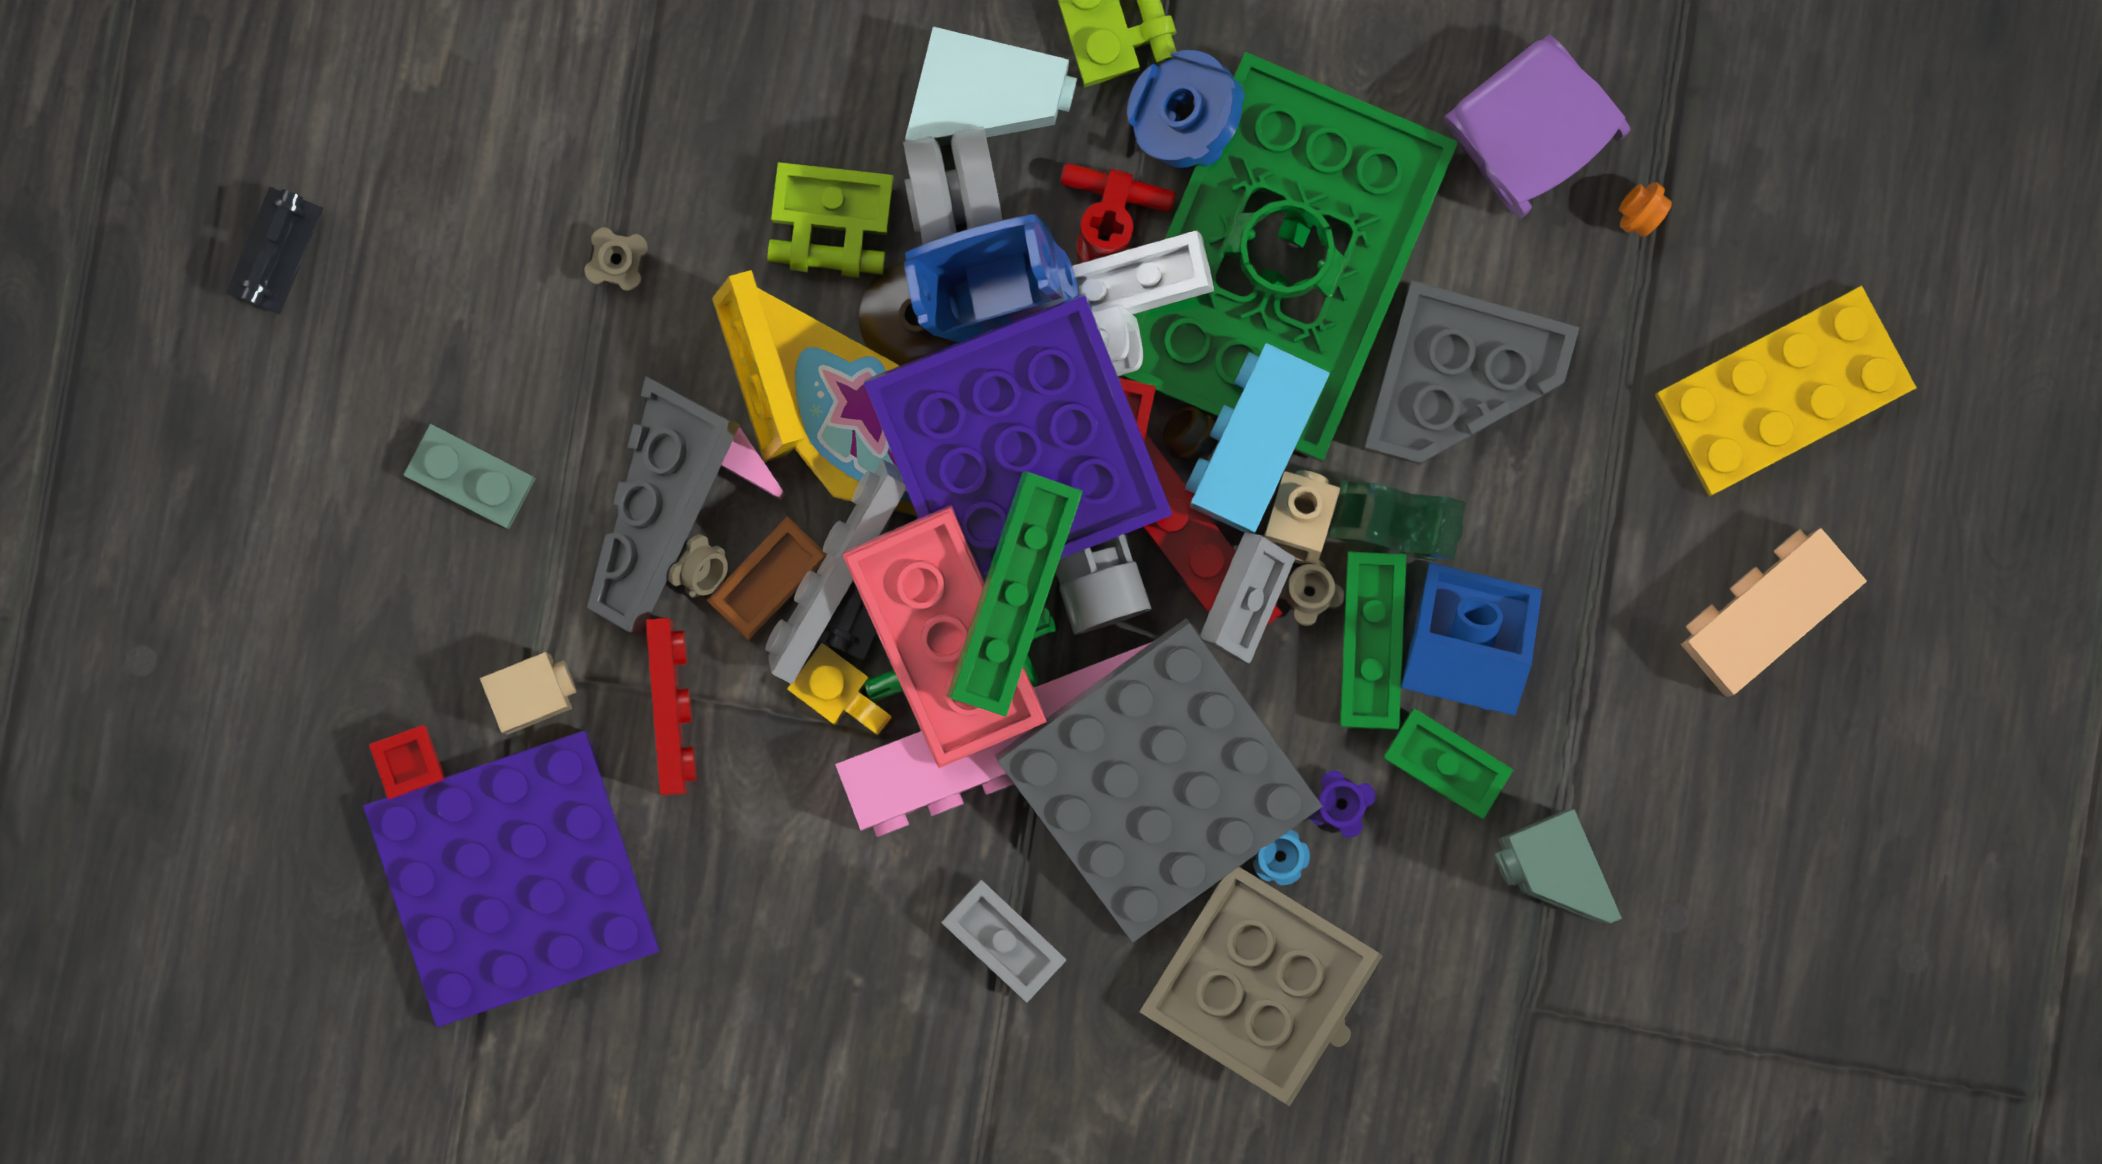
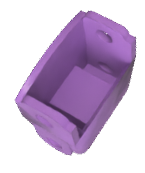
(1535, 124)

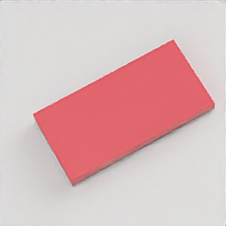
(922, 600)

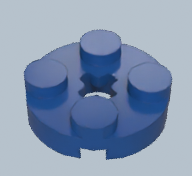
(1208, 128)

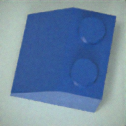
(1472, 639)

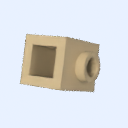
(1302, 515)

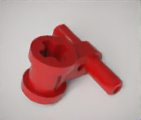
(1110, 215)

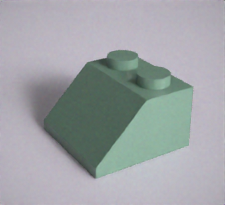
(1558, 867)

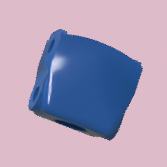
(987, 277)

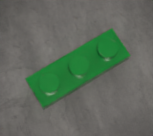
(1372, 640)

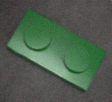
(1447, 764)

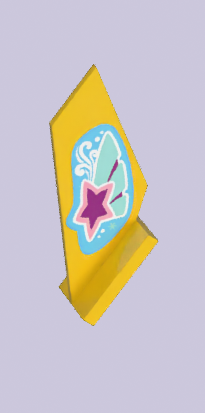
(804, 387)

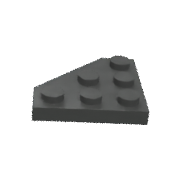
(1461, 370)

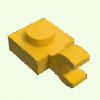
(834, 687)

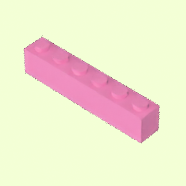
(905, 777)

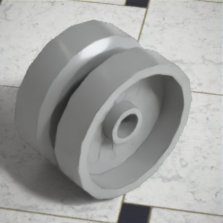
(953, 196)

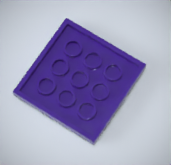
(1015, 402)
(511, 879)

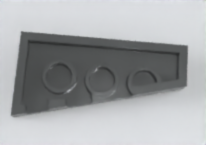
(667, 483)

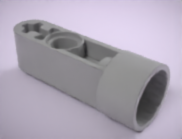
(1101, 586)

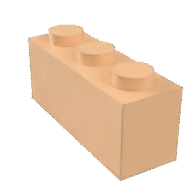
(1771, 610)

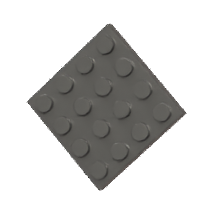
(1158, 780)

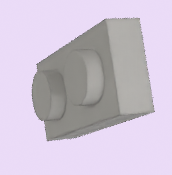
(1247, 597)
(1004, 941)

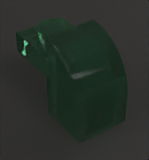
(1398, 521)

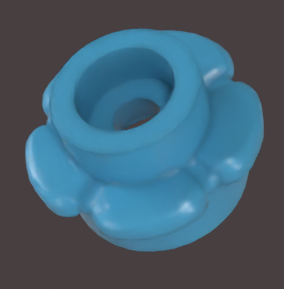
(1287, 871)

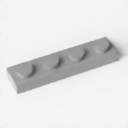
(823, 591)

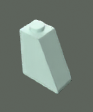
(988, 85)

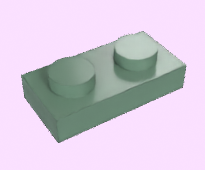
(469, 476)

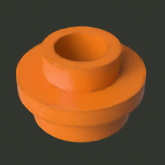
(1644, 209)

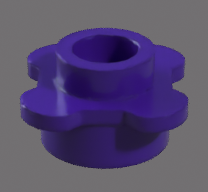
(1357, 797)

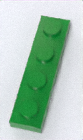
(1014, 593)

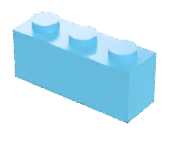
(1256, 438)

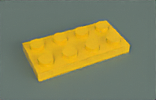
(1785, 391)

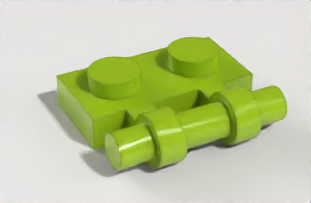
(1106, 45)
(835, 201)

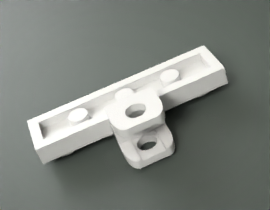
(1138, 282)

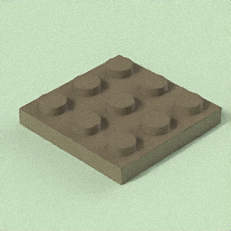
(1261, 984)

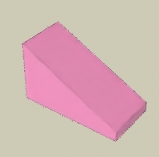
(748, 465)

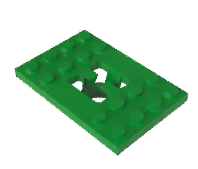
(1324, 161)

